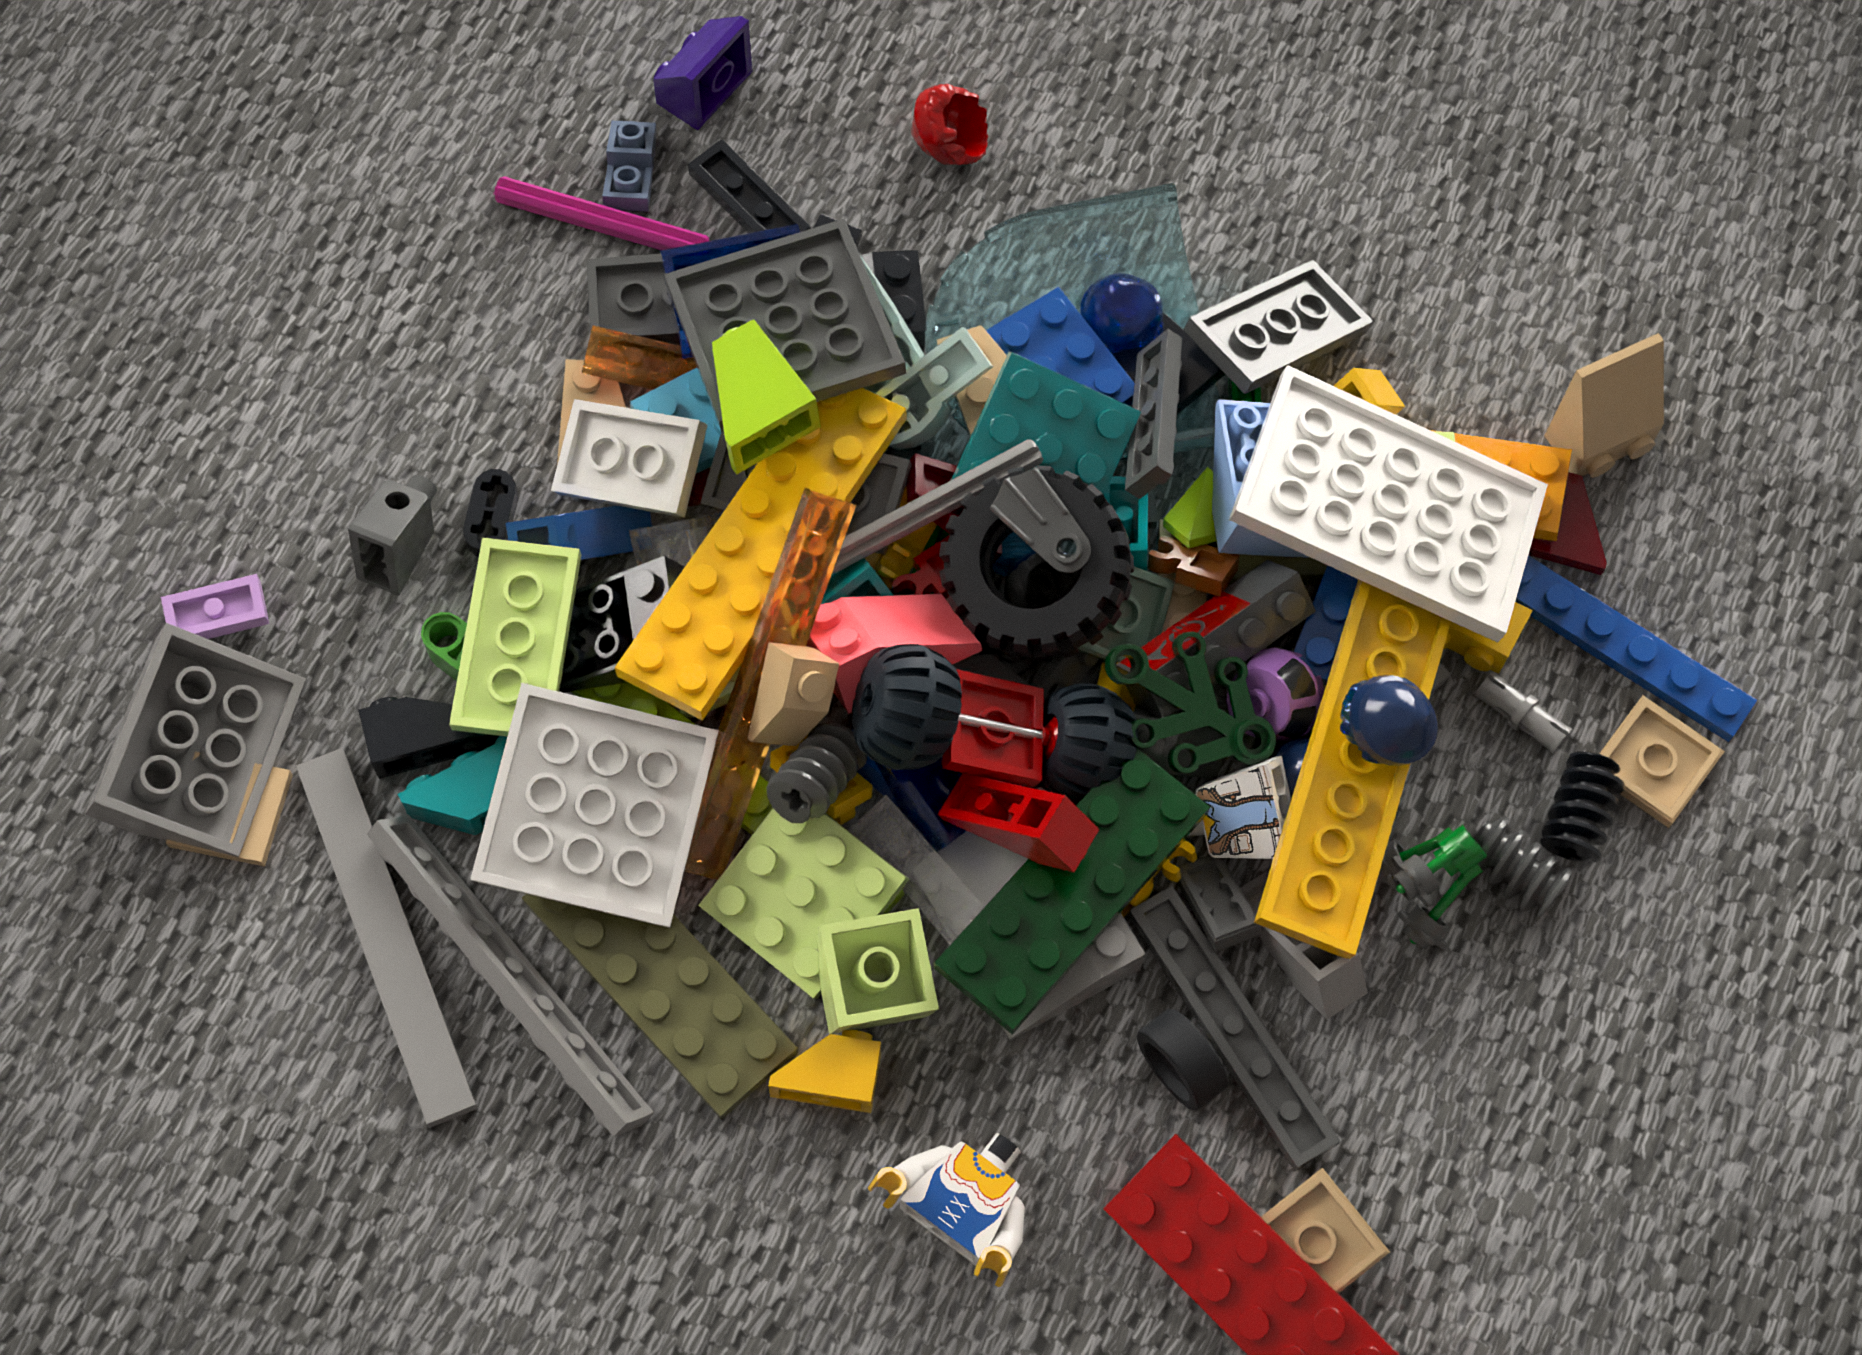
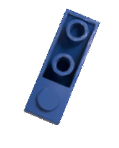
(592, 531)

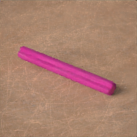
(593, 215)

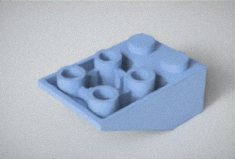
(1234, 442)

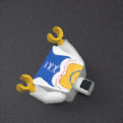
(963, 1200)

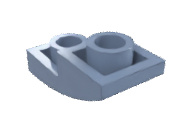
(629, 165)

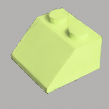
(875, 971)

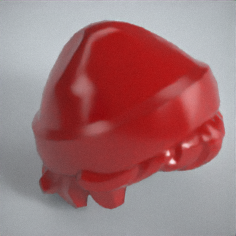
(950, 125)

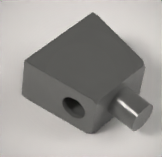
(392, 533)

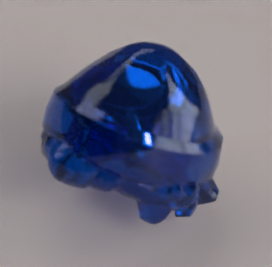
(1123, 311)

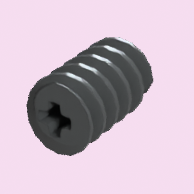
(815, 773)
(1520, 867)

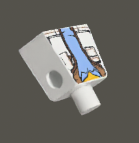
(1245, 811)

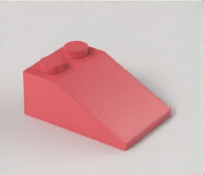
(859, 627)

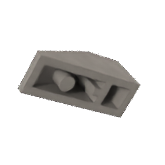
(1319, 976)

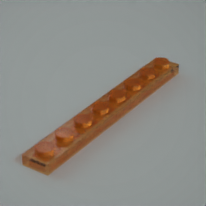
(784, 619)

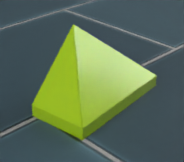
(1192, 515)

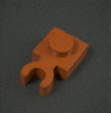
(1194, 567)

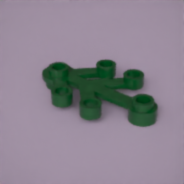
(1198, 706)

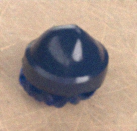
(1389, 720)

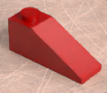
(1021, 819)

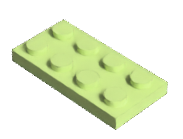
(513, 630)

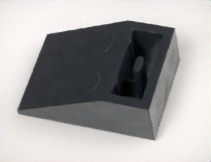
(609, 619)

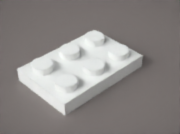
(629, 458)

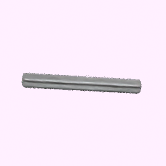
(933, 504)

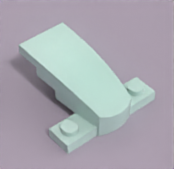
(928, 378)

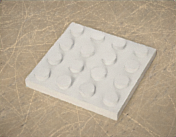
(595, 805)

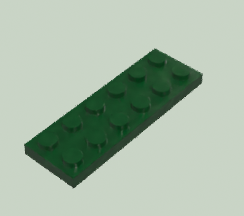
(1053, 915)

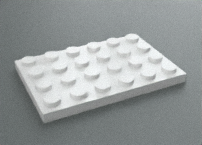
(1390, 503)

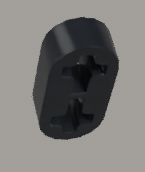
(480, 510)

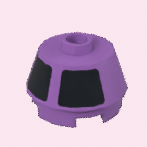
(1283, 692)

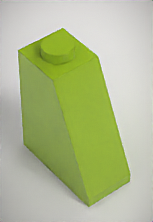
(759, 397)

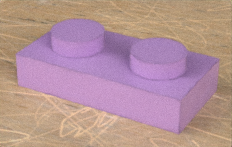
(218, 607)

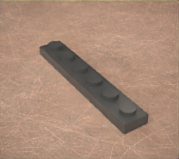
(1234, 1028)

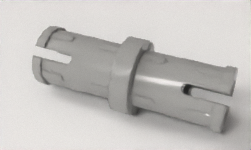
(1523, 712)

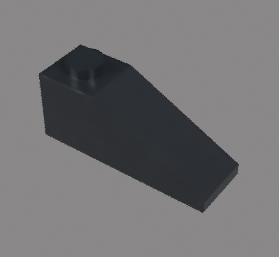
(414, 734)

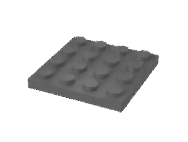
(806, 298)

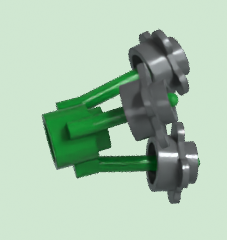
(1415, 878)

